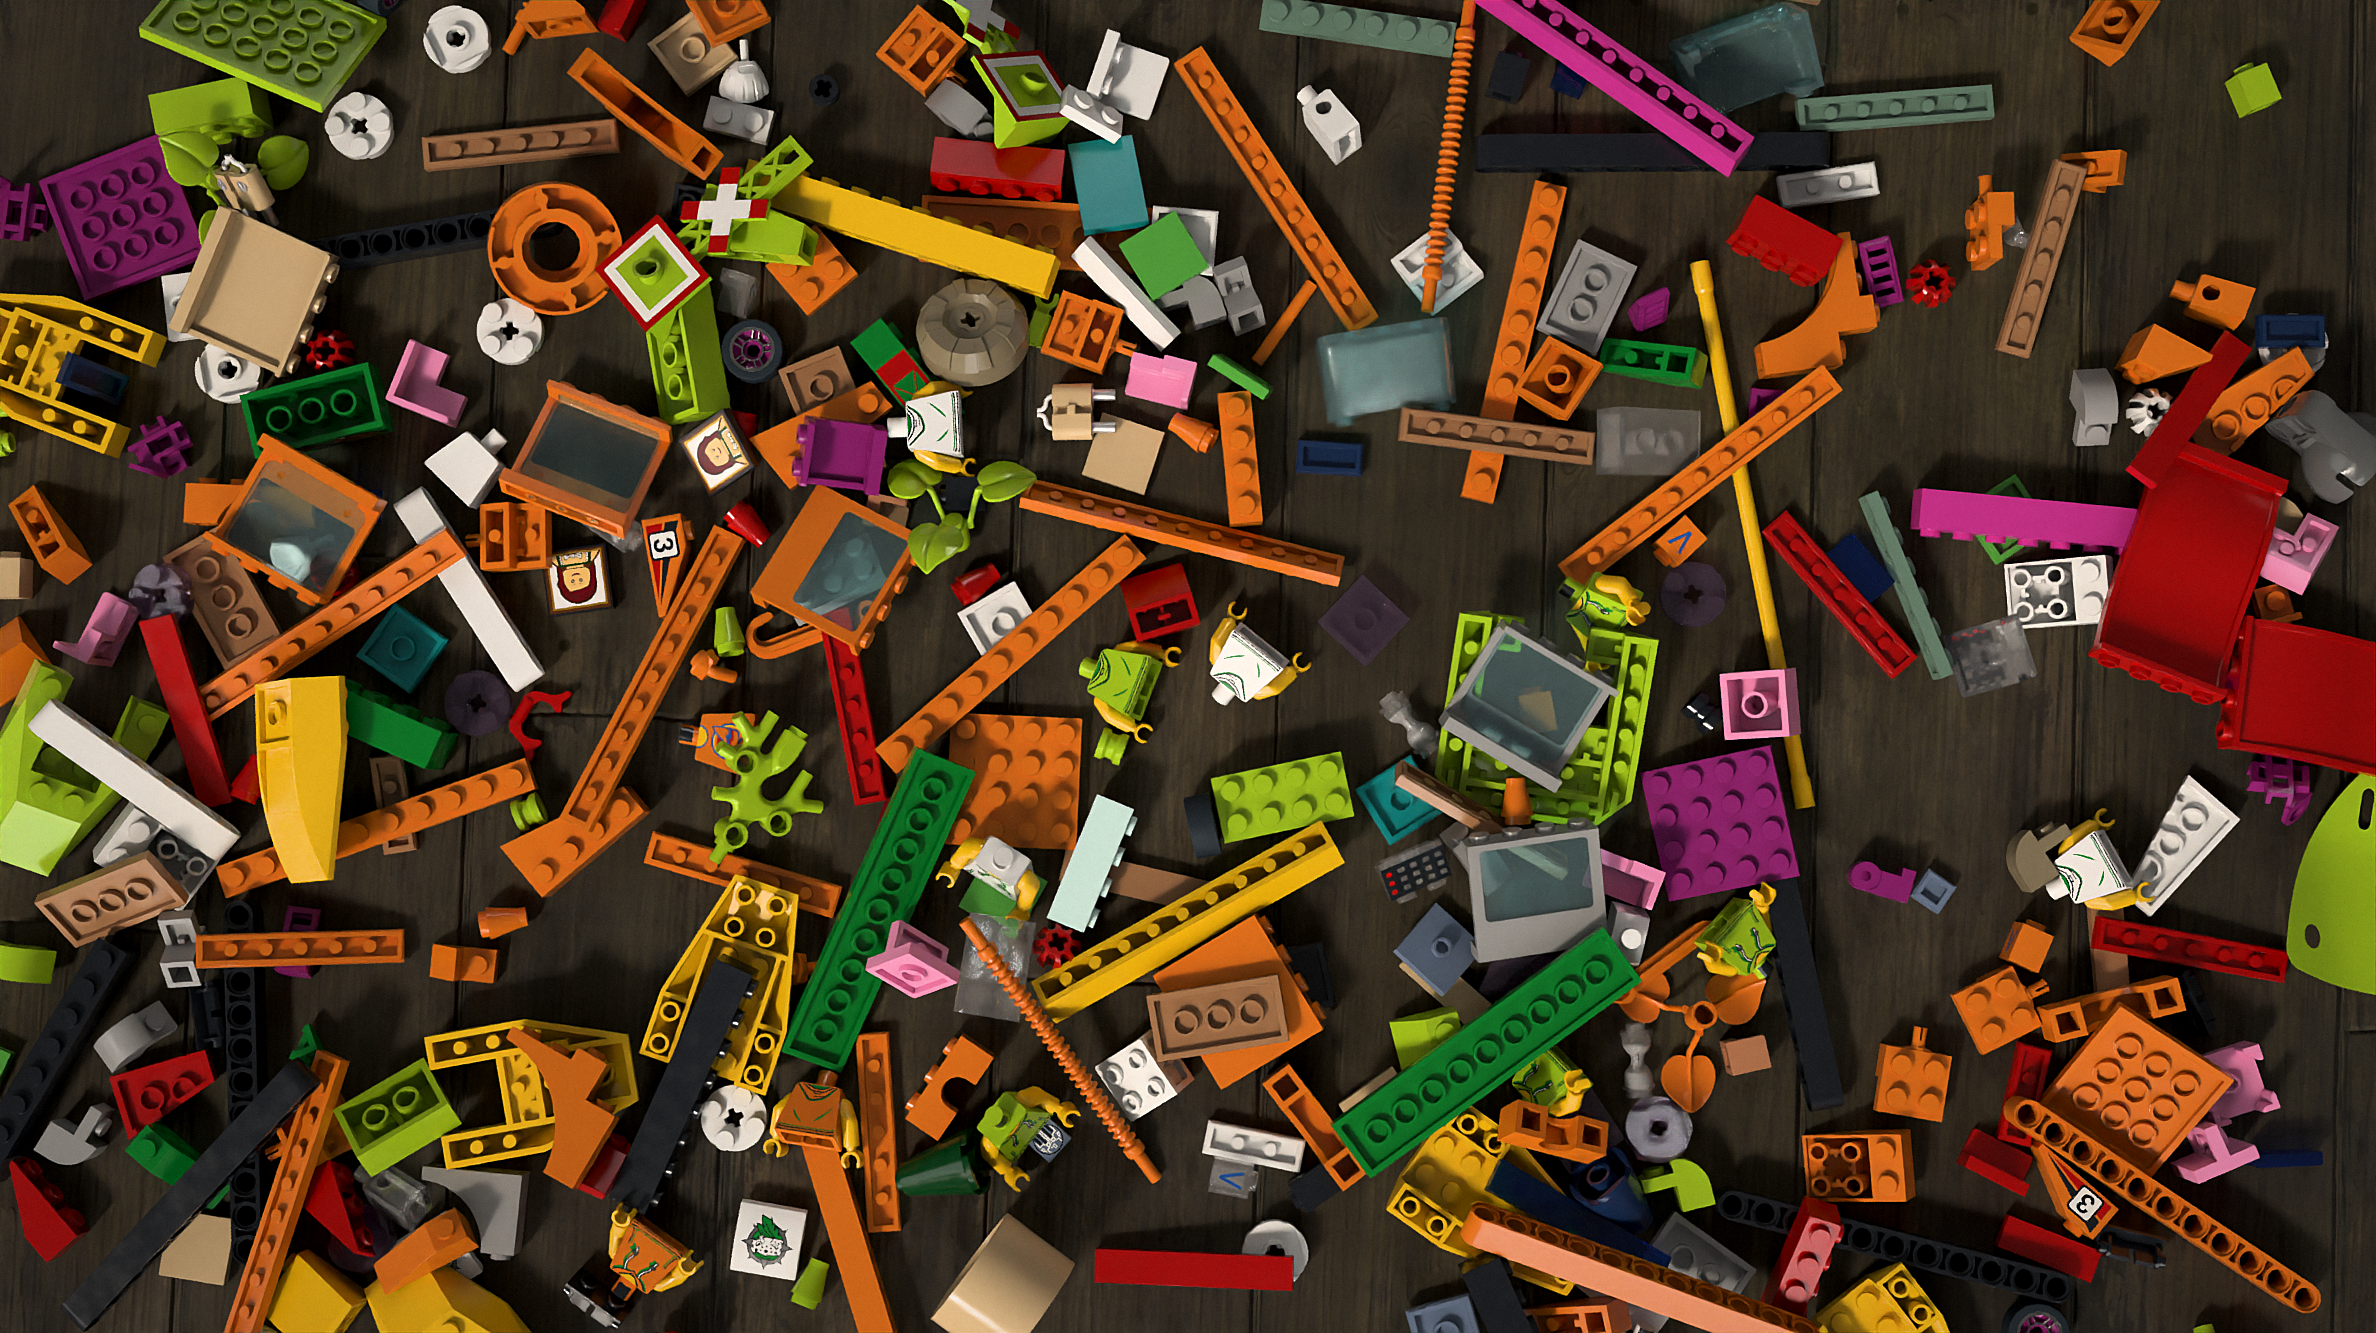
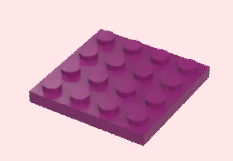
(122, 219)
(1720, 823)

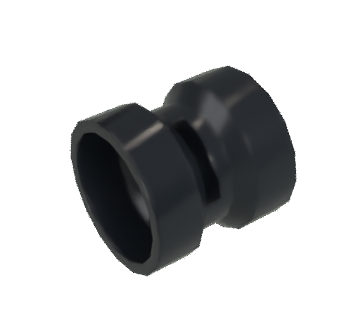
(1704, 713)

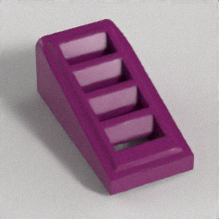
(1887, 257)
(1649, 310)
(289, 926)

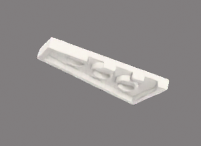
(2183, 839)

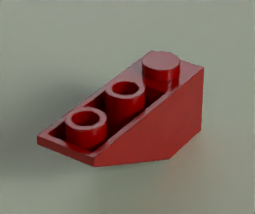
(337, 1207)
(44, 1214)

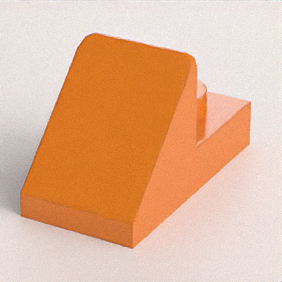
(2103, 168)
(464, 963)

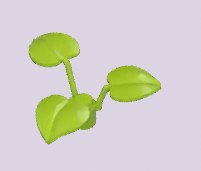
(192, 157)
(934, 543)

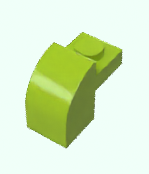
(26, 963)
(1688, 1180)

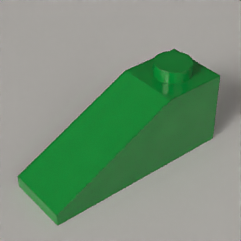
(1654, 362)
(167, 1155)

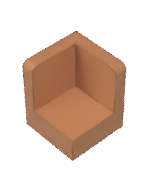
(890, 507)
(1745, 1054)

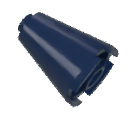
(1613, 1191)

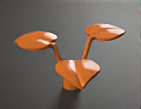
(1734, 1001)

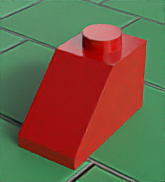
(606, 1167)

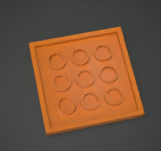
(1022, 780)
(2135, 1089)

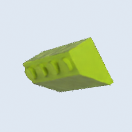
(690, 364)

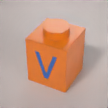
(1678, 542)
(2026, 945)

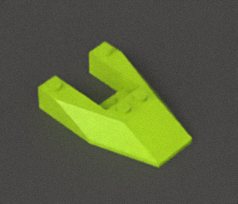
(46, 796)

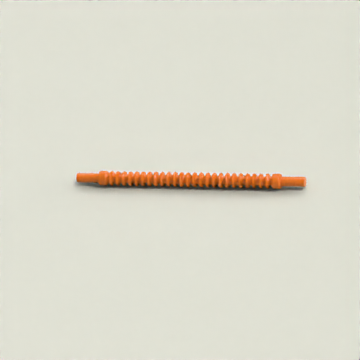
(1433, 272)
(988, 952)

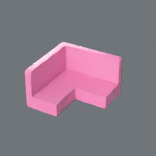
(1161, 380)
(418, 386)
(2295, 559)
(103, 633)
(1630, 880)

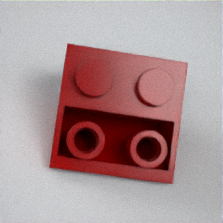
(1159, 603)

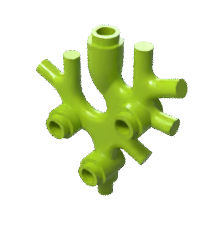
(754, 768)

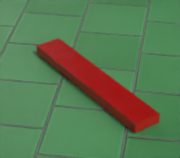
(2188, 410)
(1839, 594)
(186, 709)
(855, 722)
(2189, 949)
(1194, 1269)

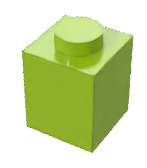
(2252, 89)

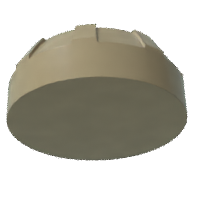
(973, 332)

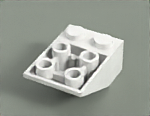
(2058, 590)
(137, 832)

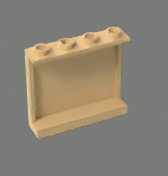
(255, 291)

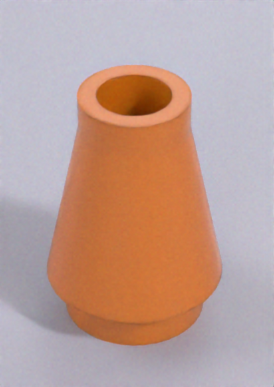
(1196, 433)
(1516, 802)
(501, 920)

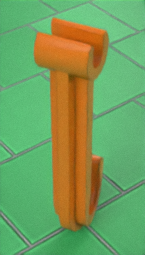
(781, 644)
(1665, 958)

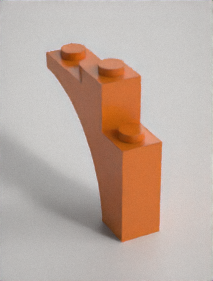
(645, 115)
(1835, 315)
(572, 1083)

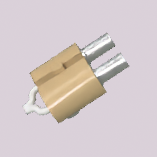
(246, 189)
(1074, 411)

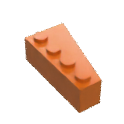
(561, 850)

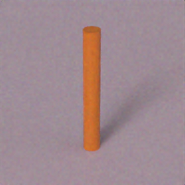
(1284, 323)

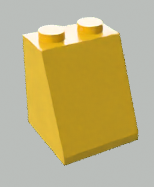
(314, 1297)

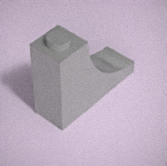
(495, 1199)

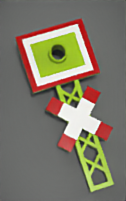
(1022, 82)
(678, 275)

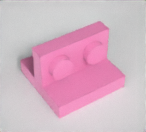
(913, 962)
(2212, 1154)

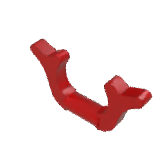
(522, 712)

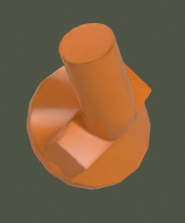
(705, 664)
(801, 968)

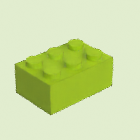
(214, 108)
(397, 1117)

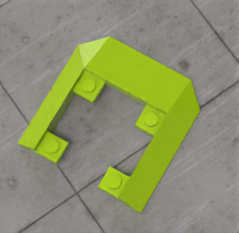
(1605, 761)

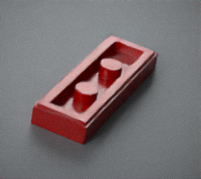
(2026, 1080)
(2048, 1248)

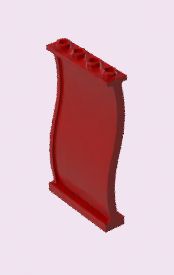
(2189, 573)
(2301, 696)

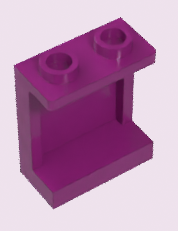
(840, 454)

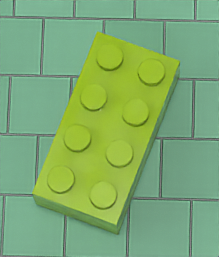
(1282, 797)

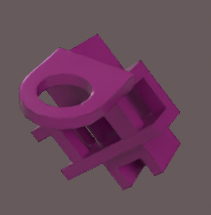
(25, 213)
(166, 452)
(2295, 792)

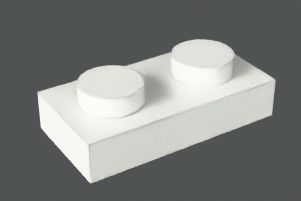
(1091, 113)
(739, 120)

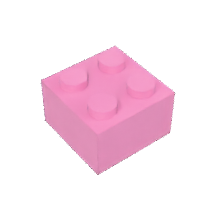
(1760, 704)

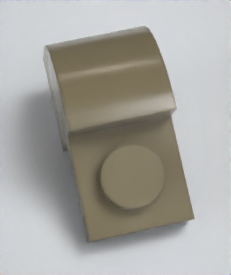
(2027, 855)

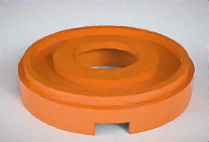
(526, 281)

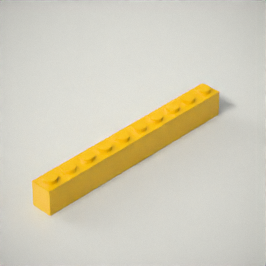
(916, 233)
(1187, 922)

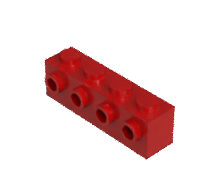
(1004, 171)
(1804, 1257)

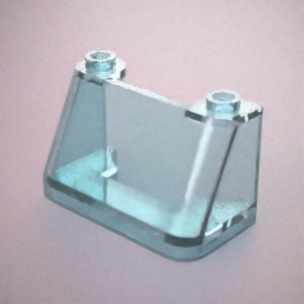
(1749, 58)
(1386, 369)

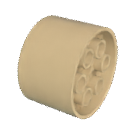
(1004, 1283)

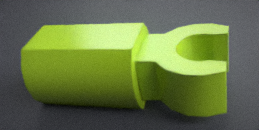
(1040, 320)

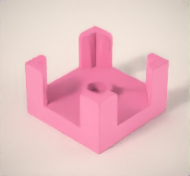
(2247, 1090)

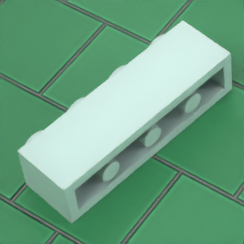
(1090, 864)

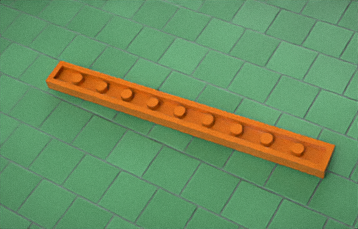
(1276, 190)
(1516, 330)
(1702, 475)
(1183, 532)
(332, 621)
(1011, 652)
(652, 679)
(391, 822)
(287, 1197)

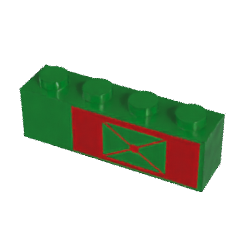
(891, 362)

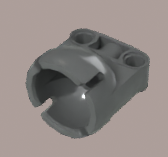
(2329, 441)

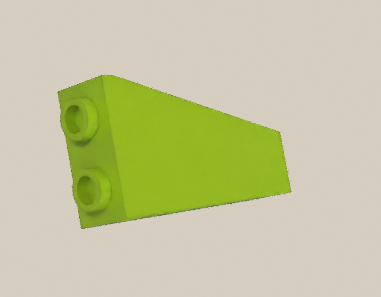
(772, 241)

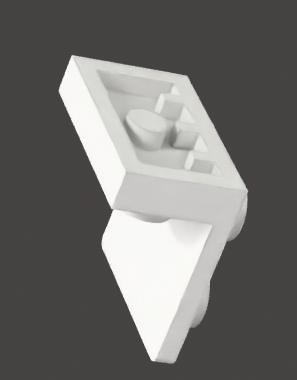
(1127, 77)
(1141, 1081)

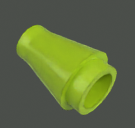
(728, 634)
(810, 1286)

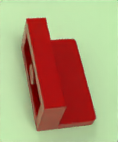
(620, 17)
(1995, 1161)

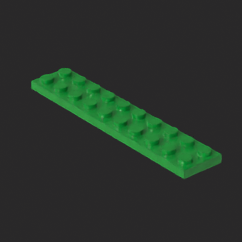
(881, 893)
(1486, 1052)

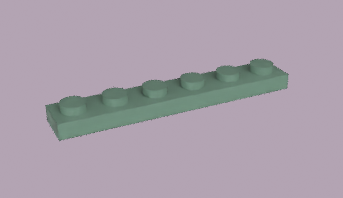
(1358, 26)
(1895, 109)
(1911, 597)

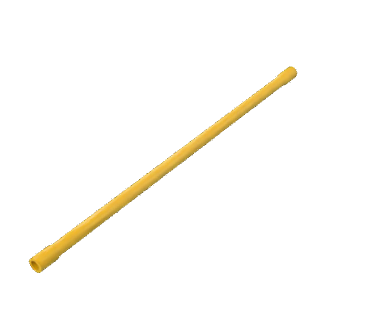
(1704, 289)

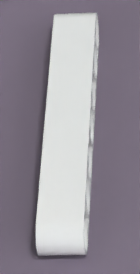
(474, 596)
(134, 779)

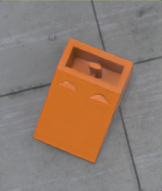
(1859, 1166)

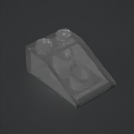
(1646, 441)
(977, 989)

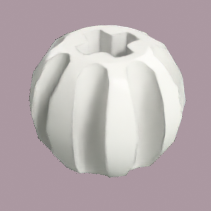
(2141, 415)

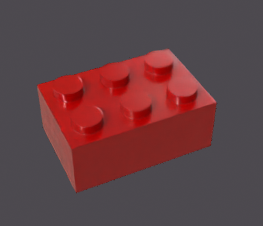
(1784, 241)

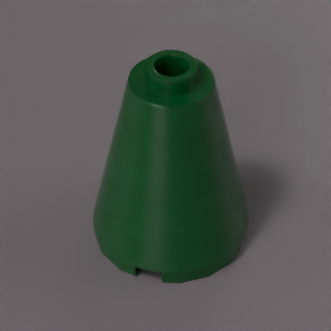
(946, 1168)

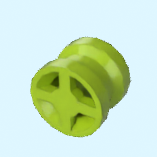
(1111, 746)
(529, 812)

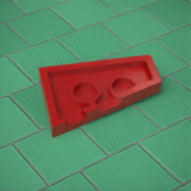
(160, 1087)

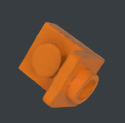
(2274, 604)

